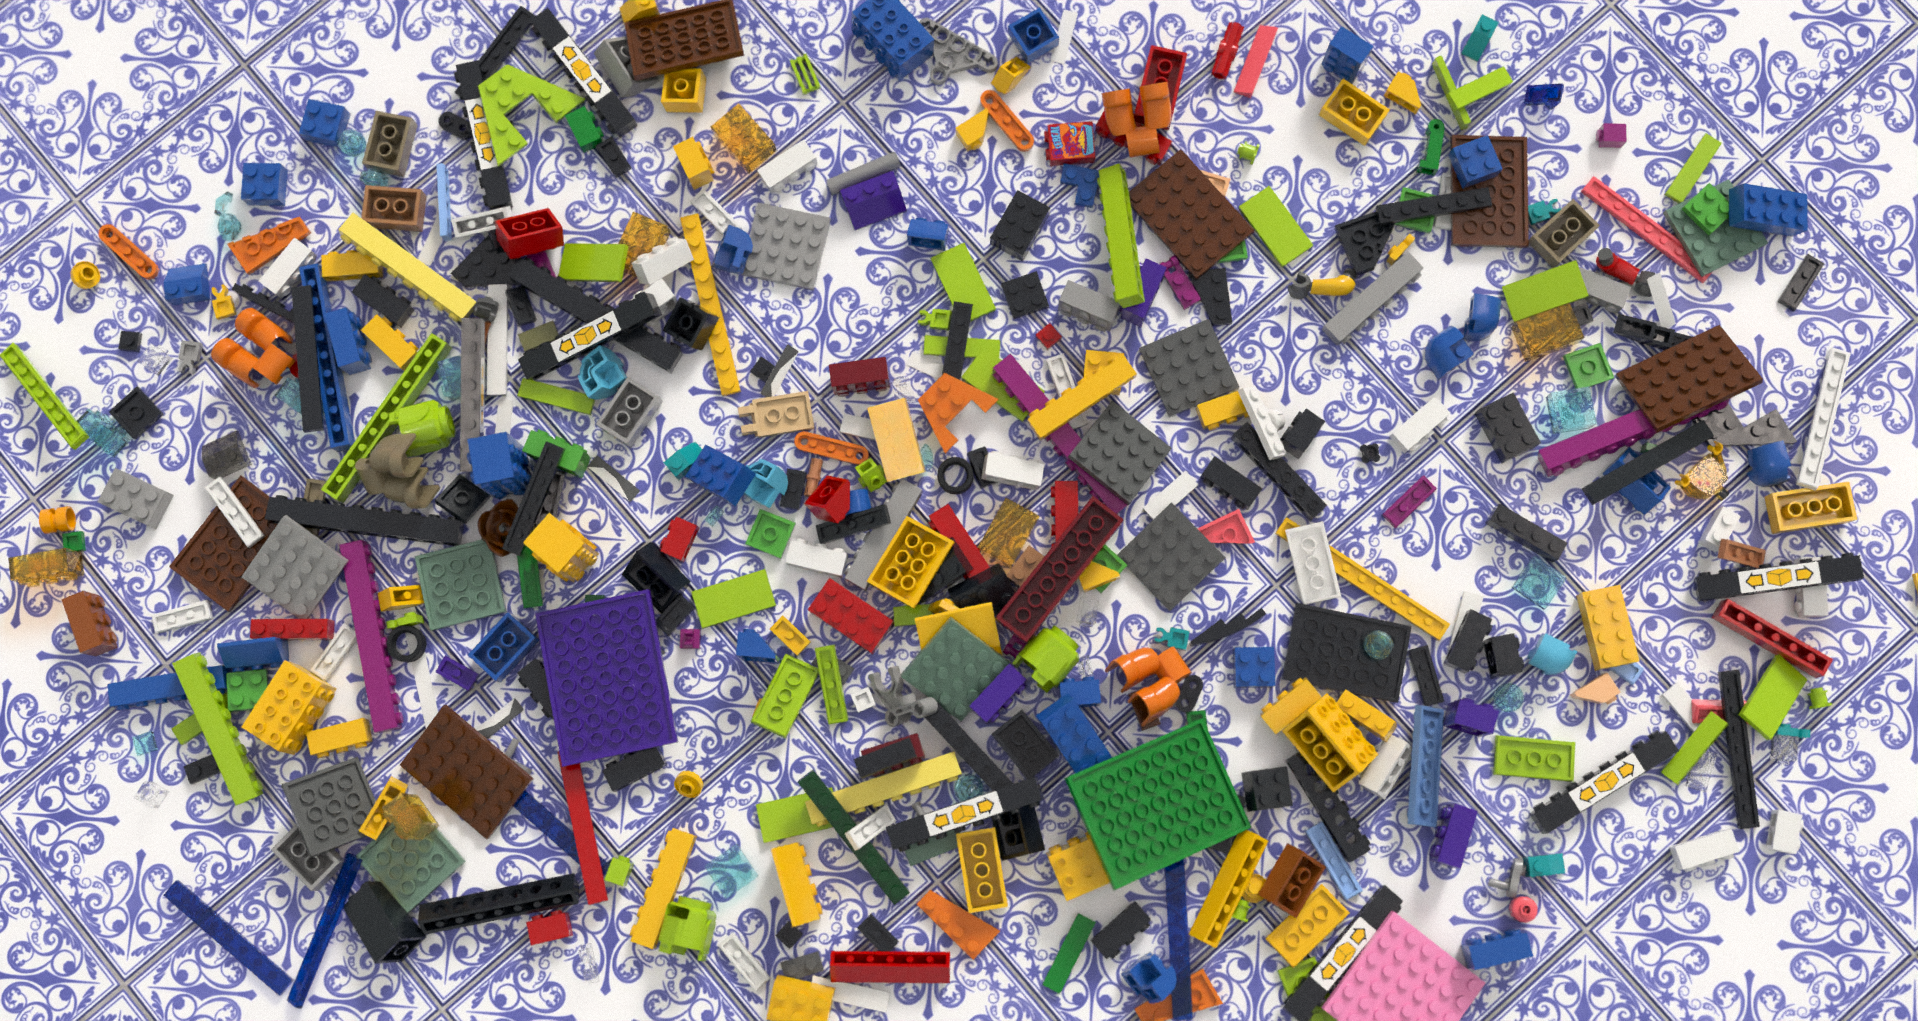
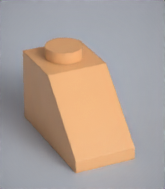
(1598, 691)

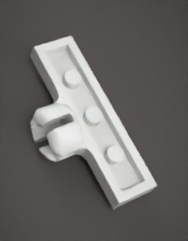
(1265, 422)

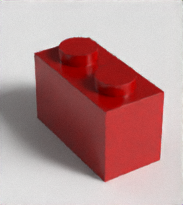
(679, 539)
(549, 928)

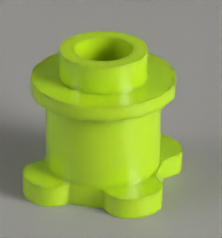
(1248, 151)
(1818, 698)
(1241, 911)

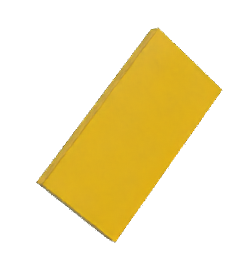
(1300, 935)

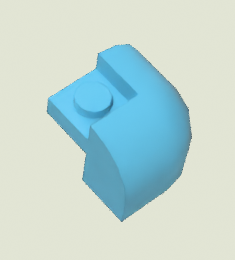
(601, 373)
(767, 483)
(1551, 655)

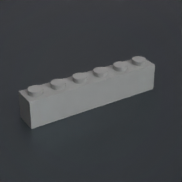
(1370, 300)
(876, 542)

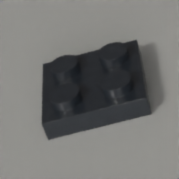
(1025, 295)
(136, 412)
(462, 499)

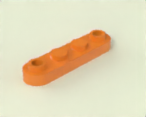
(1007, 120)
(128, 251)
(831, 448)

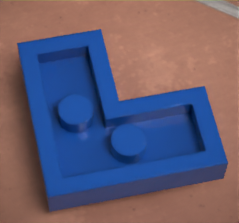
(1085, 180)

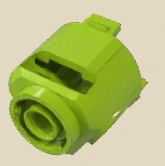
(429, 422)
(1050, 656)
(687, 925)

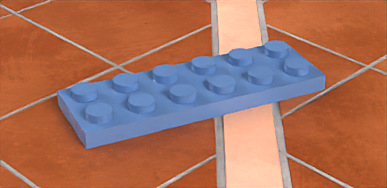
(1425, 766)

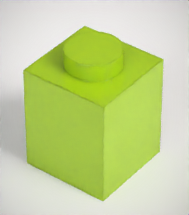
(619, 870)

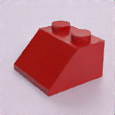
(830, 499)

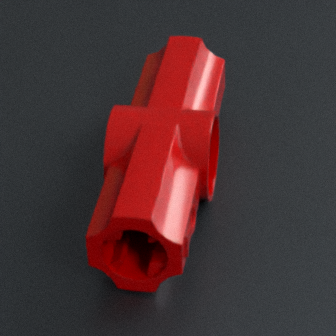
(1227, 50)

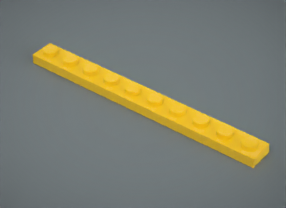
(710, 301)
(1380, 590)

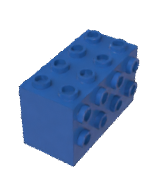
(892, 35)
(498, 465)

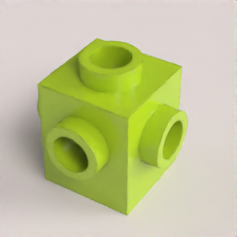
(870, 475)

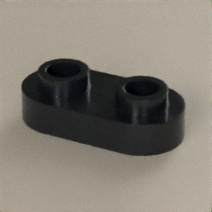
(454, 125)
(1189, 694)

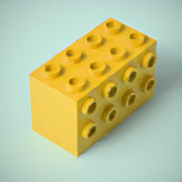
(561, 548)
(289, 708)
(1330, 742)
(1077, 867)

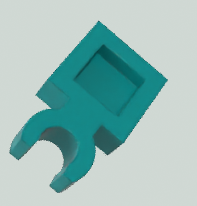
(1540, 212)
(1176, 638)
(1786, 730)

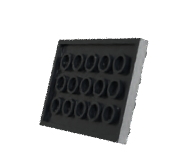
(1331, 653)

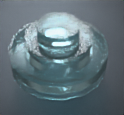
(352, 143)
(374, 178)
(229, 226)
(1378, 644)
(1508, 697)
(968, 787)

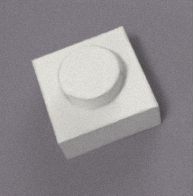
(863, 699)

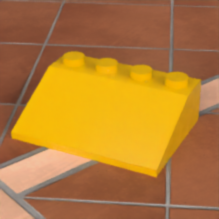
(910, 562)
(977, 619)
(796, 883)

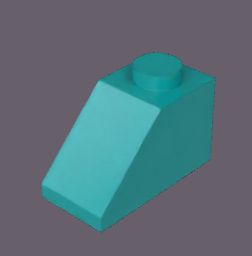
(1479, 38)
(683, 459)
(1544, 865)

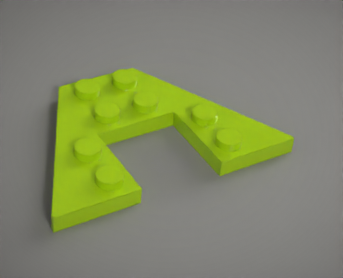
(506, 91)

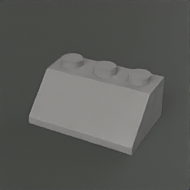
(616, 61)

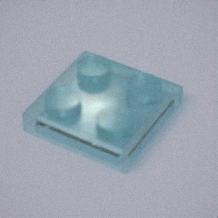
(1539, 582)
(731, 871)

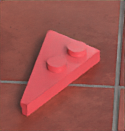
(1228, 529)

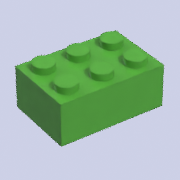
(573, 460)

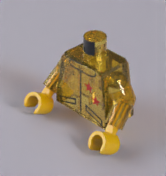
(1706, 476)

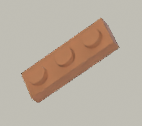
(1741, 553)

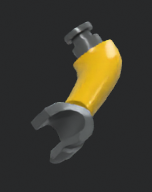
(1337, 286)

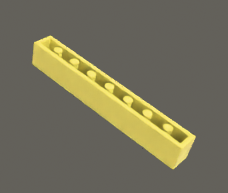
(406, 267)
(892, 786)

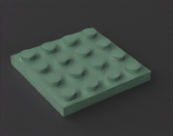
(1718, 248)
(460, 584)
(954, 668)
(410, 867)

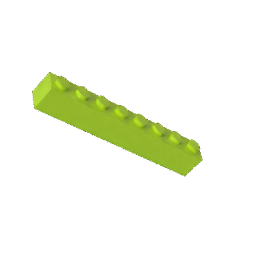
(1121, 236)
(218, 728)

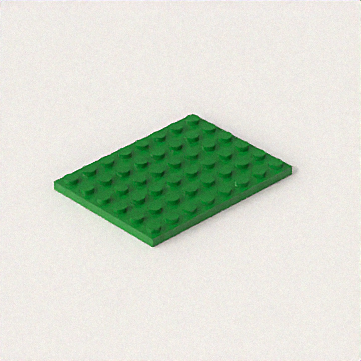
(1157, 803)

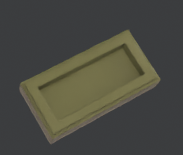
(534, 337)

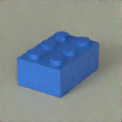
(1346, 55)
(348, 341)
(720, 475)
(503, 647)
(1496, 949)

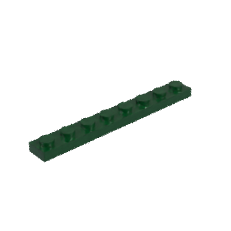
(842, 823)

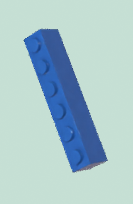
(157, 689)

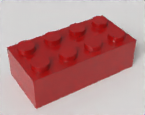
(1161, 67)
(851, 616)

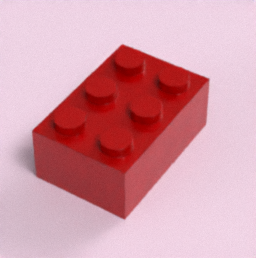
(529, 233)

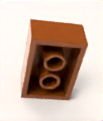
(90, 623)
(1291, 880)

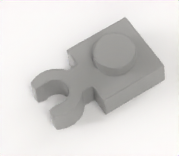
(189, 353)

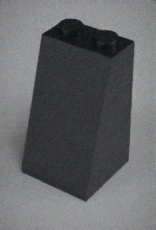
(382, 923)

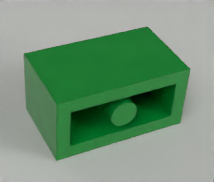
(584, 129)

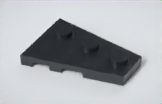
(1214, 294)

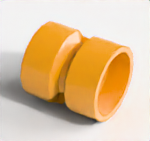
(54, 519)

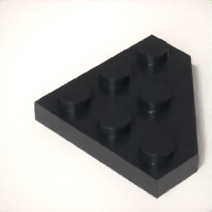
(1363, 241)
(485, 267)

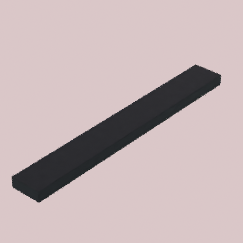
(307, 359)
(1647, 462)
(1738, 750)

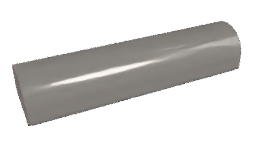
(864, 172)

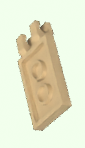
(778, 415)

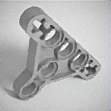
(961, 58)

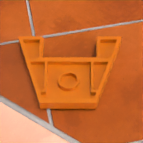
(946, 400)

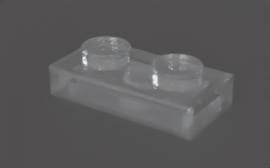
(1085, 667)
(1700, 774)
(587, 955)

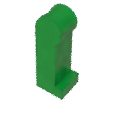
(1431, 161)

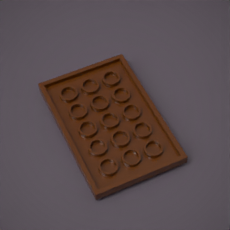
(683, 39)
(1189, 214)
(1507, 219)
(1688, 378)
(217, 554)
(466, 771)

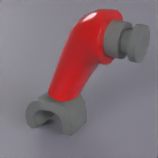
(1624, 271)

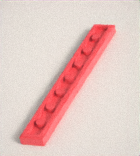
(1641, 225)

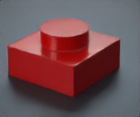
(1048, 336)

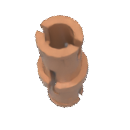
(813, 476)

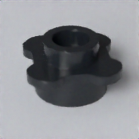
(1370, 448)

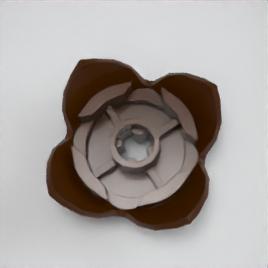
(489, 523)

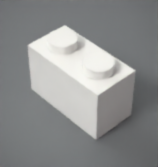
(1719, 528)
(1784, 832)

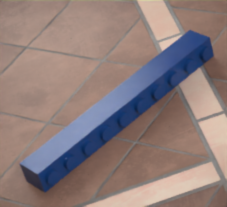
(331, 376)

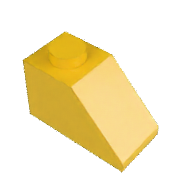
(638, 9)
(1010, 75)
(1404, 92)
(973, 130)
(1096, 576)
(400, 597)

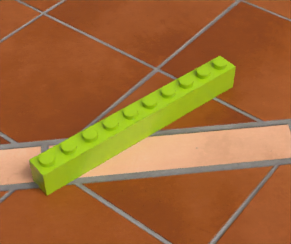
(401, 395)

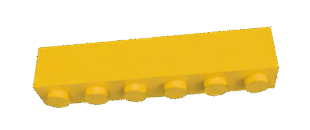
(1082, 397)
(663, 888)
(1228, 888)

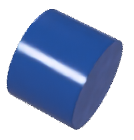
(859, 501)

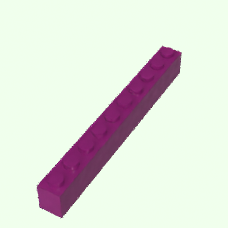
(1064, 439)
(1603, 440)
(370, 637)

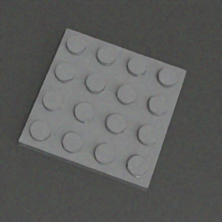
(786, 246)
(295, 568)

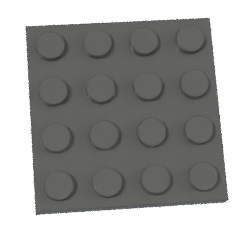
(1189, 368)
(1119, 452)
(1170, 556)
(330, 805)

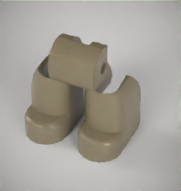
(395, 474)

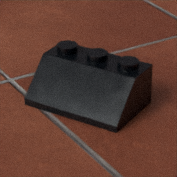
(951, 570)
(655, 572)
(1018, 833)

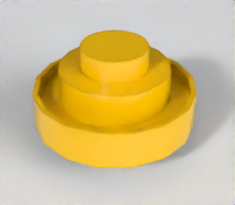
(85, 275)
(688, 784)
(1253, 888)

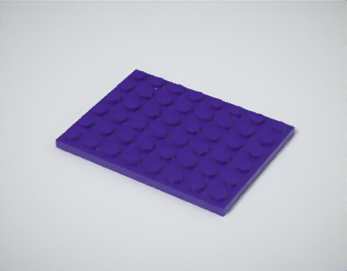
(606, 678)

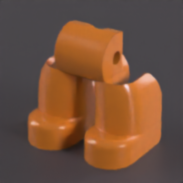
(1121, 117)
(261, 332)
(1145, 662)

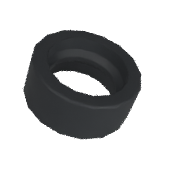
(955, 461)
(393, 636)

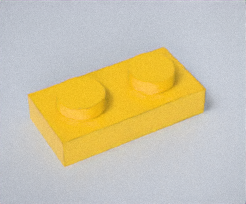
(942, 606)
(790, 635)

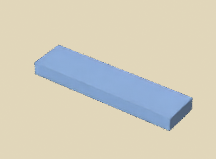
(444, 202)
(1333, 861)

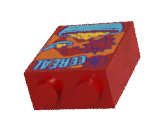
(1070, 143)

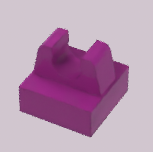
(690, 638)

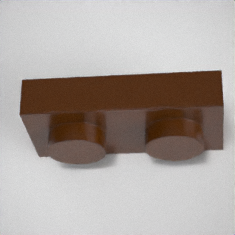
(1141, 713)

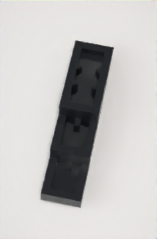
(1648, 332)
(1221, 630)

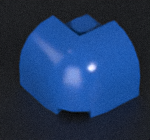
(733, 250)
(1482, 318)
(1446, 351)
(1769, 464)
(1150, 978)

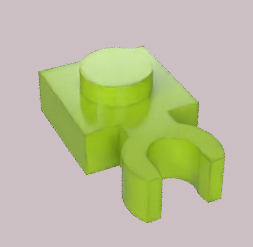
(939, 319)
(409, 619)

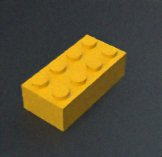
(896, 439)
(1810, 508)
(1607, 627)
(981, 870)

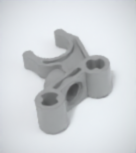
(897, 704)

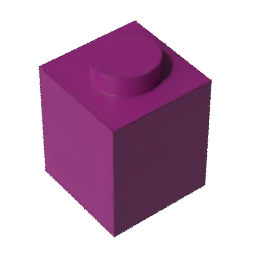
(1611, 135)

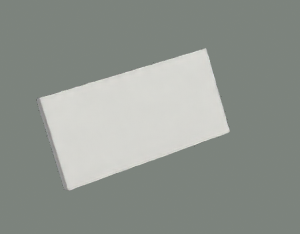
(1313, 563)

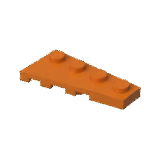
(263, 247)
(961, 926)
(1202, 998)

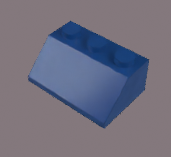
(1644, 492)
(755, 648)
(254, 653)

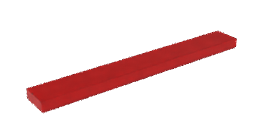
(584, 833)

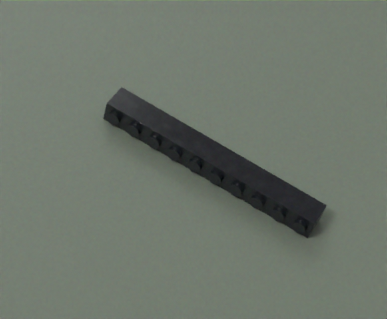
(583, 308)
(366, 521)

